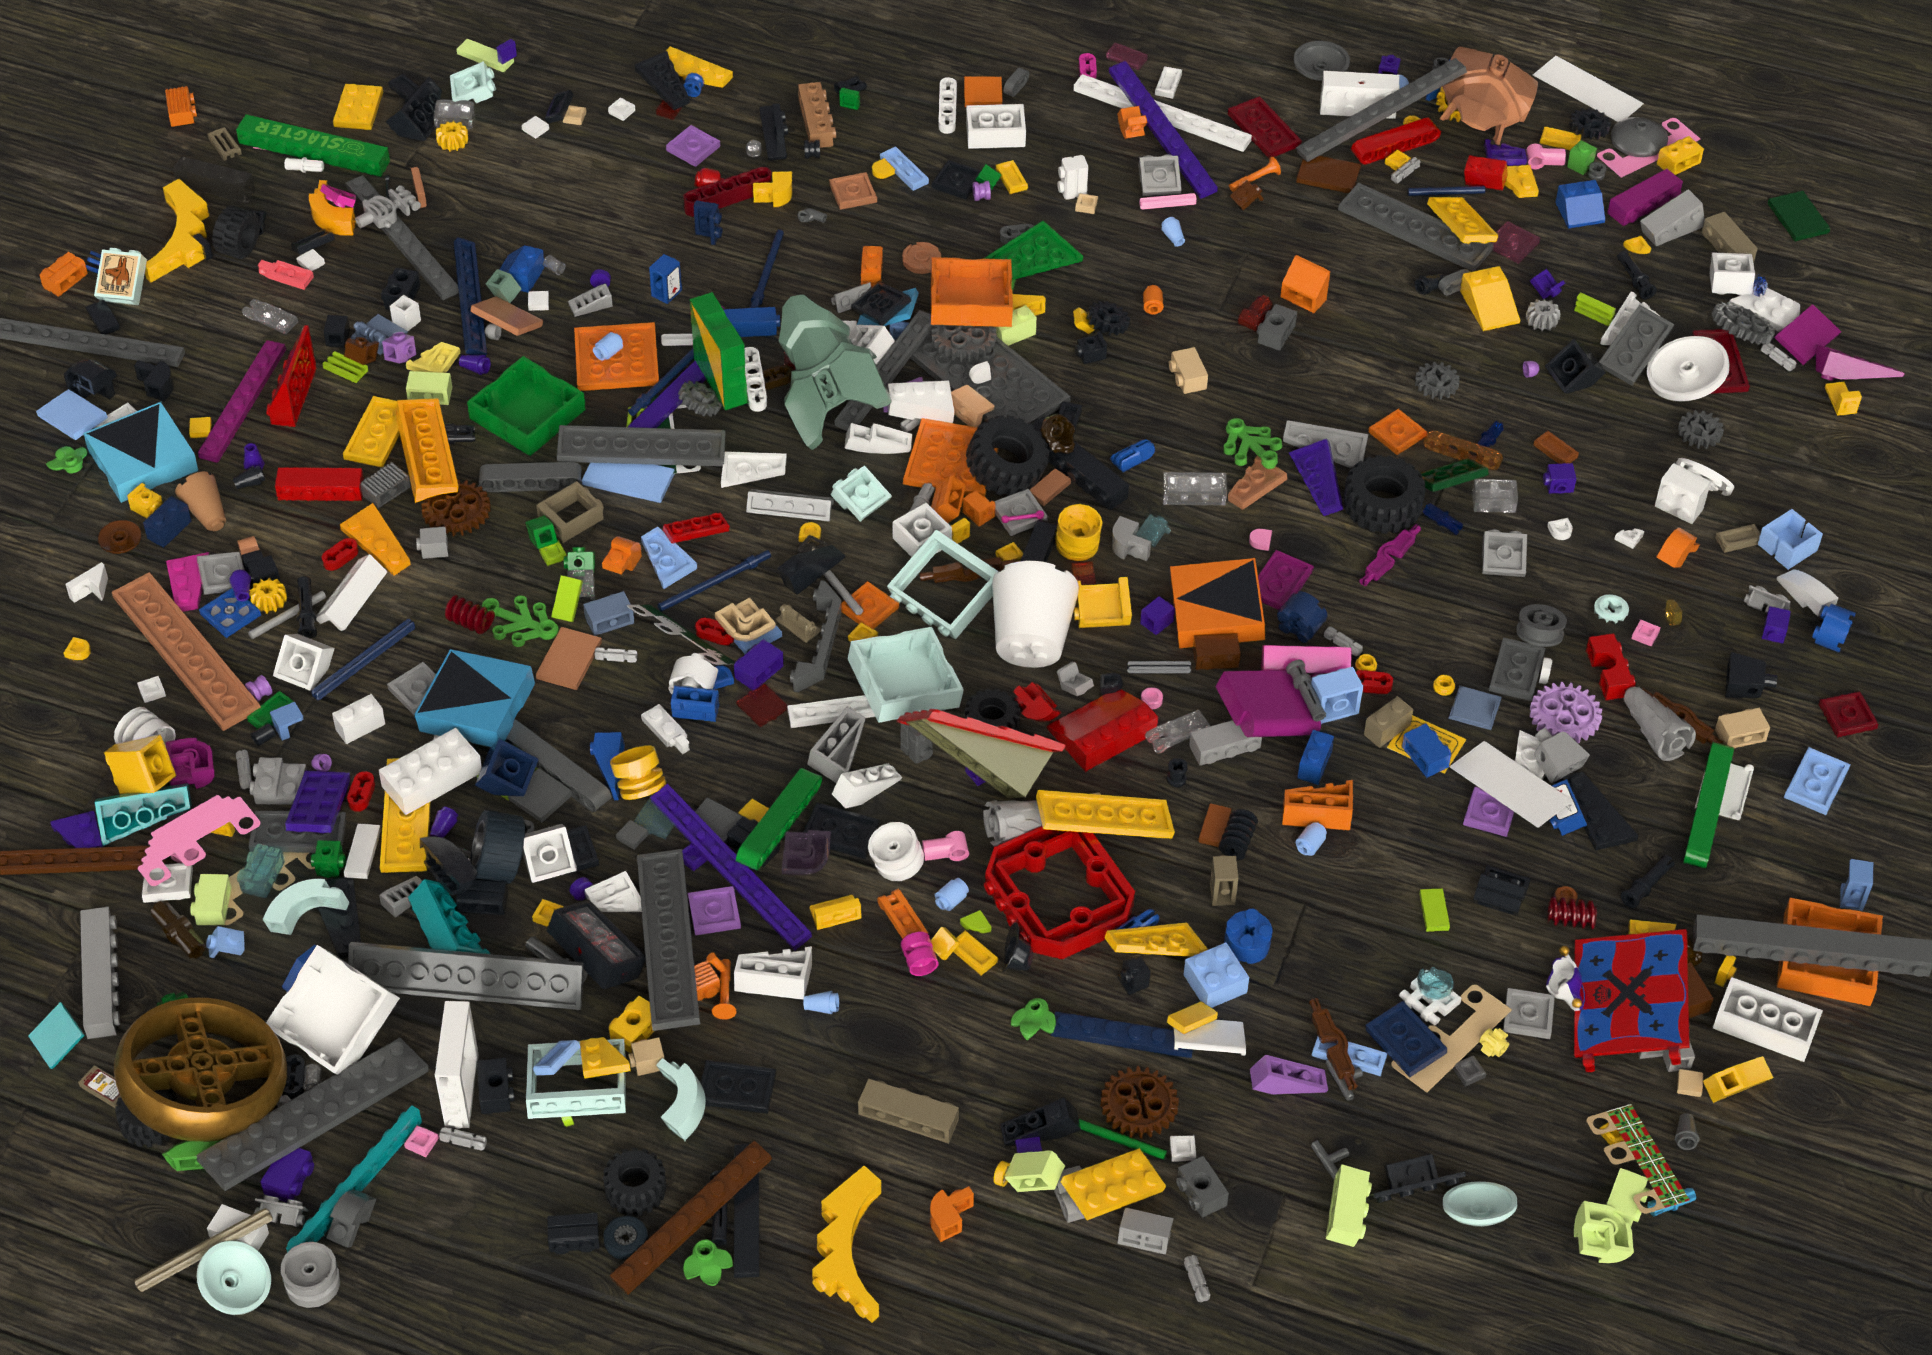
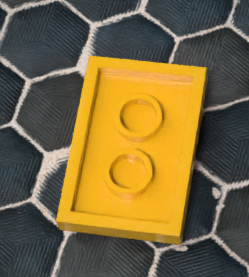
(358, 106)

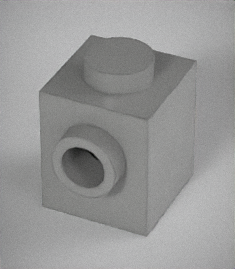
(433, 542)

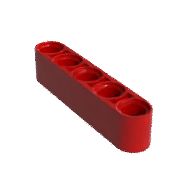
(1399, 138)

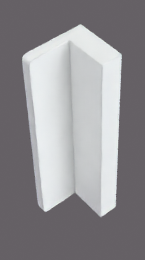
(352, 592)

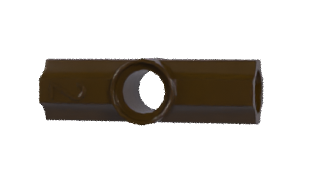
(178, 929)

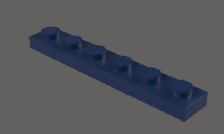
(1117, 1034)

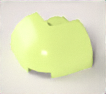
(1603, 1233)

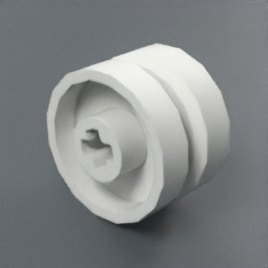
(896, 851)

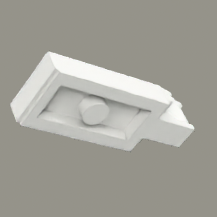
(666, 728)

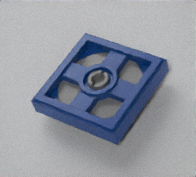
(229, 614)

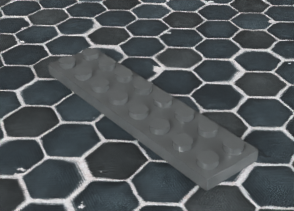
(1413, 226)
(641, 445)

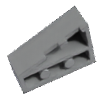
(1674, 219)
(838, 745)

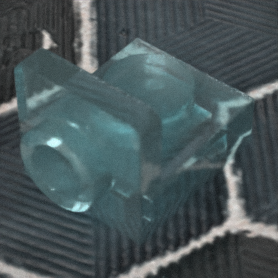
(1153, 529)

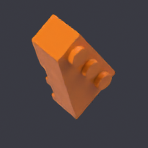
(1327, 806)

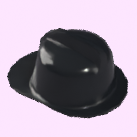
(1017, 951)

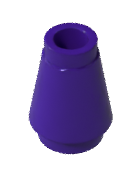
(477, 363)
(252, 456)
(240, 583)
(443, 822)

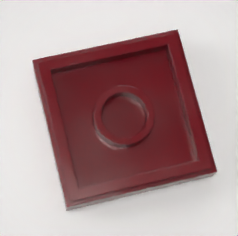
(1848, 714)

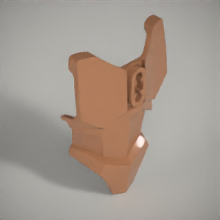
(1489, 92)

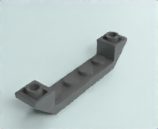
(807, 673)

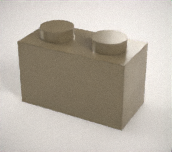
(1388, 722)
(1224, 880)

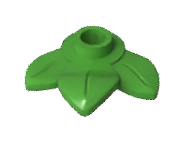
(68, 459)
(1032, 1020)
(708, 1265)

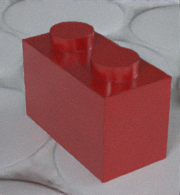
(1486, 172)

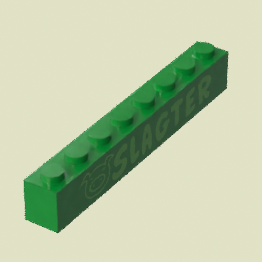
(313, 145)

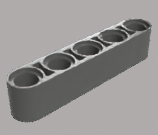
(528, 476)

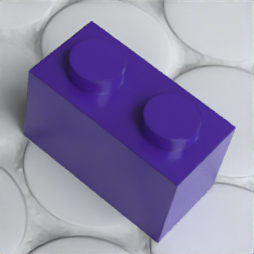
(758, 664)
(287, 1174)

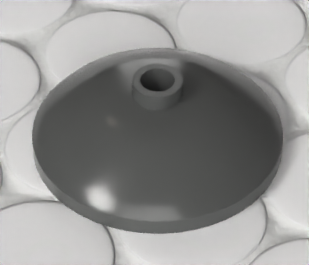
(1320, 56)
(1639, 137)

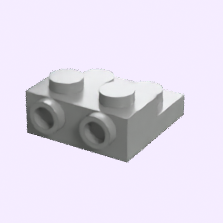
(1159, 175)
(1504, 553)
(276, 781)

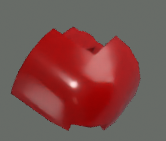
(1036, 703)

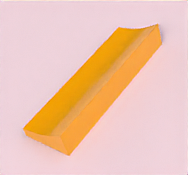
(426, 448)

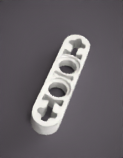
(947, 105)
(756, 378)

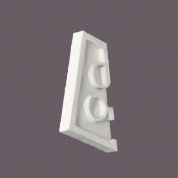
(749, 467)
(1525, 755)

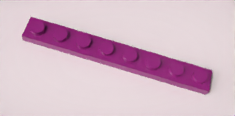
(241, 401)

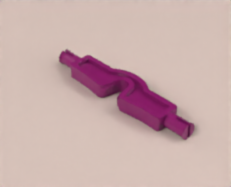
(1384, 561)

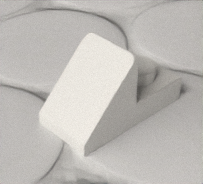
(88, 582)

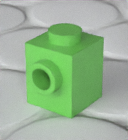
(1581, 157)

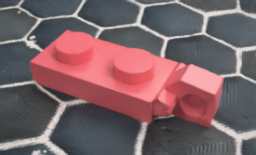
(286, 273)

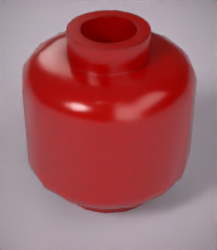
(706, 176)

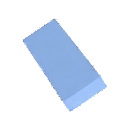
(905, 169)
(1362, 1057)

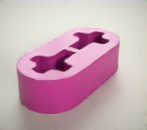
(1091, 67)

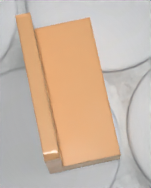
(970, 405)

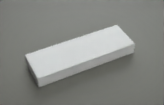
(362, 851)

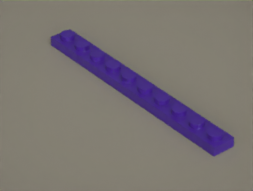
(1163, 129)
(724, 861)

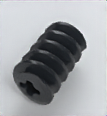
(1238, 833)

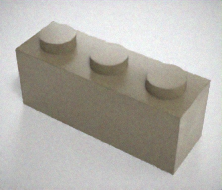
(1727, 236)

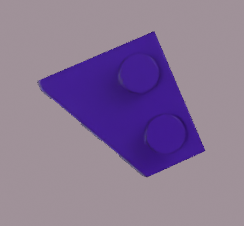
(1513, 155)
(79, 830)

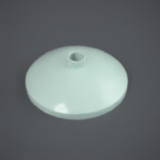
(1480, 1203)
(242, 1268)

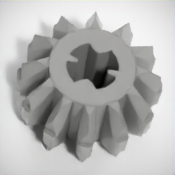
(1543, 314)

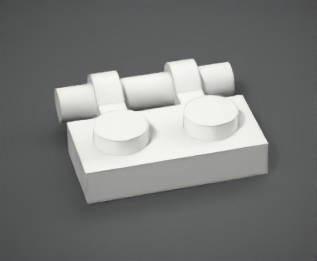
(1427, 1013)

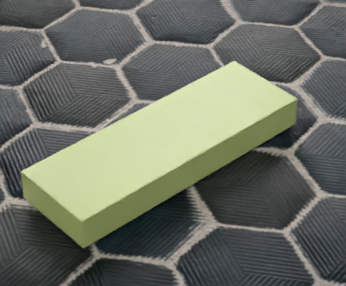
(480, 53)

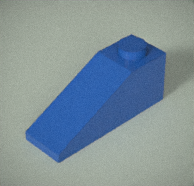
(604, 749)

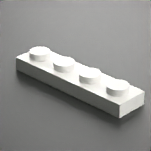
(826, 711)

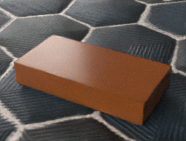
(1555, 448)
(1214, 824)

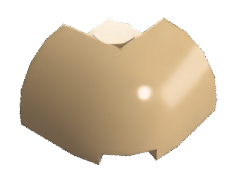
(745, 620)

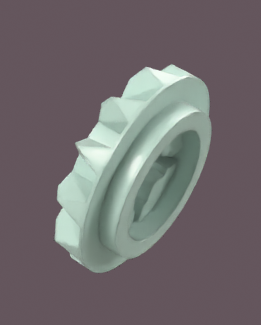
(1616, 603)

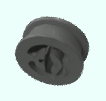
(1541, 625)

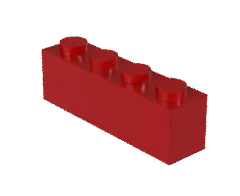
(319, 484)

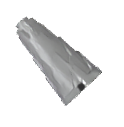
(1660, 725)
(1010, 819)

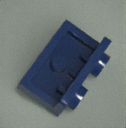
(708, 220)

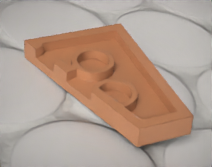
(1255, 484)

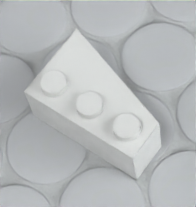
(875, 338)
(921, 400)
(774, 974)

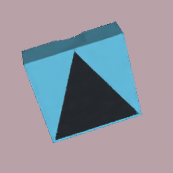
(141, 450)

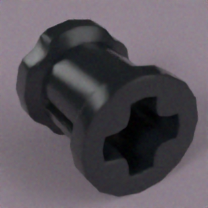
(1177, 770)

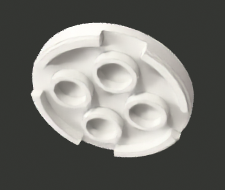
(1717, 483)

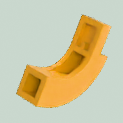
(328, 217)

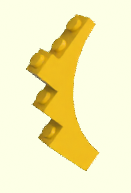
(182, 246)
(843, 1212)

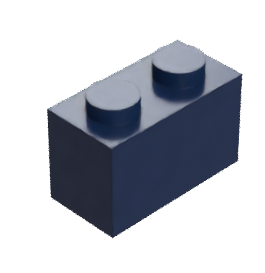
(167, 521)

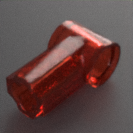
(1256, 313)

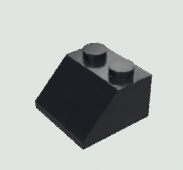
(1575, 367)

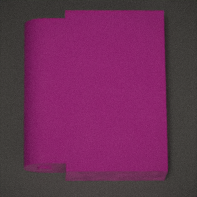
(1266, 704)

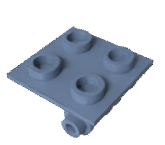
(377, 330)

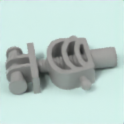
(377, 208)

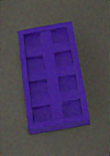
(317, 801)

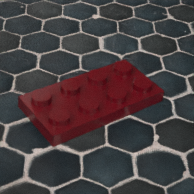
(1265, 126)
(1736, 379)

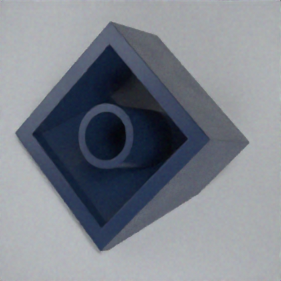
(506, 770)

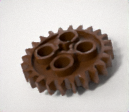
(457, 510)
(1161, 1097)

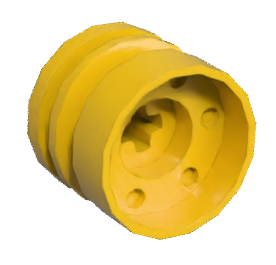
(1078, 532)
(638, 772)

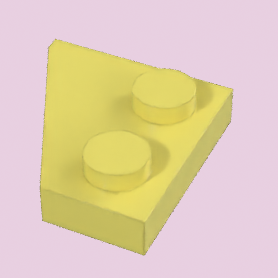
(437, 359)

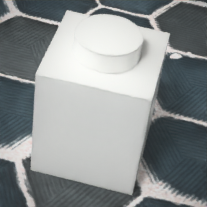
(405, 313)

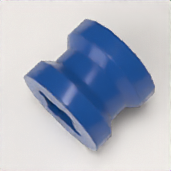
(693, 84)

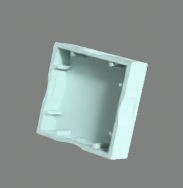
(904, 673)

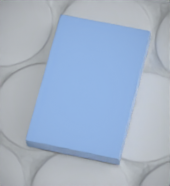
(71, 414)
(1817, 781)

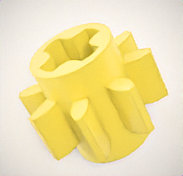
(1494, 1042)

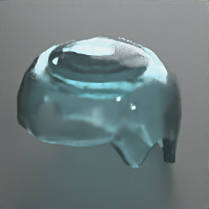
(1435, 983)

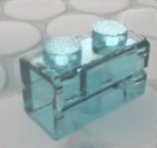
(261, 870)

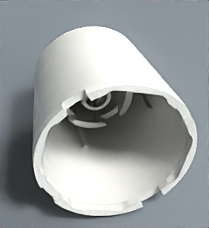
(1032, 612)

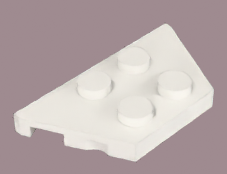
(1772, 306)
(1622, 318)

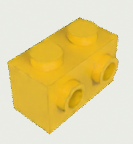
(1680, 155)

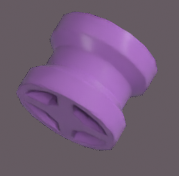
(981, 191)
(259, 688)

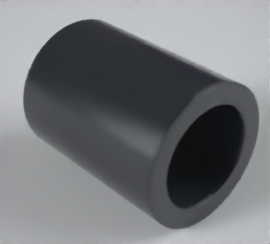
(263, 734)

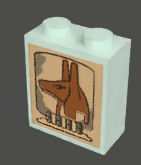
(120, 276)

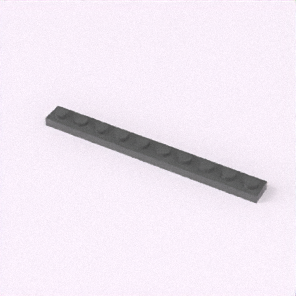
(1381, 109)
(409, 245)
(90, 342)

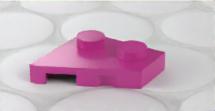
(339, 197)

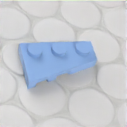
(667, 559)

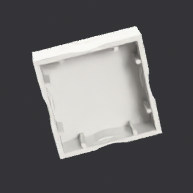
(332, 1011)

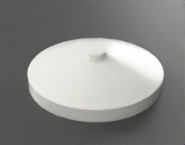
(1688, 368)

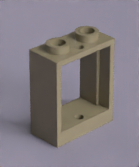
(563, 499)

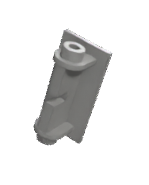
(846, 298)
(1760, 596)
(290, 1212)

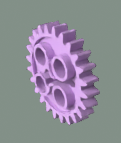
(1566, 711)

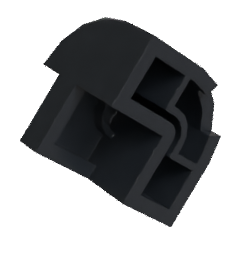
(89, 378)

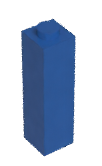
(754, 321)

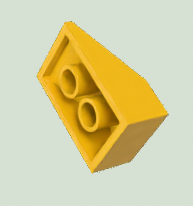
(1489, 298)

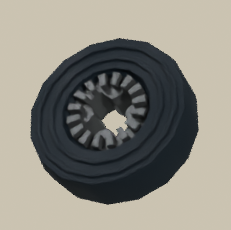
(621, 1226)

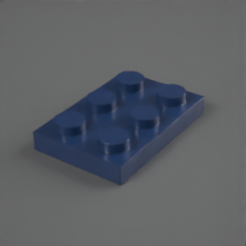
(1406, 1039)

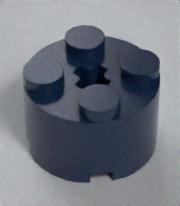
(1301, 616)

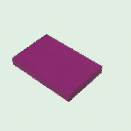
(1806, 333)
(1281, 578)

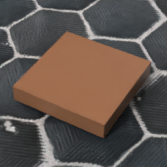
(853, 190)

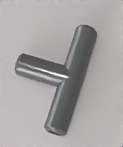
(1348, 1094)
(1329, 1160)

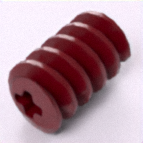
(469, 616)
(1572, 912)

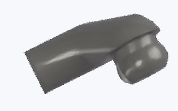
(810, 214)

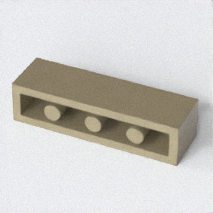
(908, 1110)

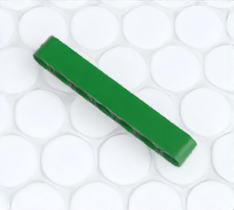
(1709, 805)
(778, 819)

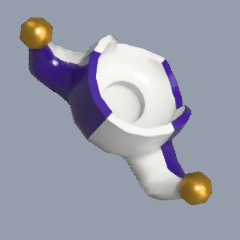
(1566, 980)

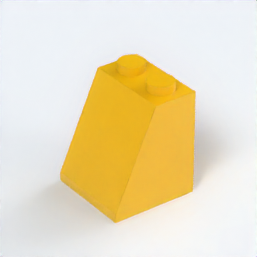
(140, 765)

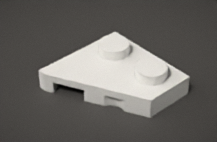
(615, 895)

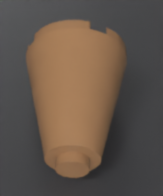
(203, 499)

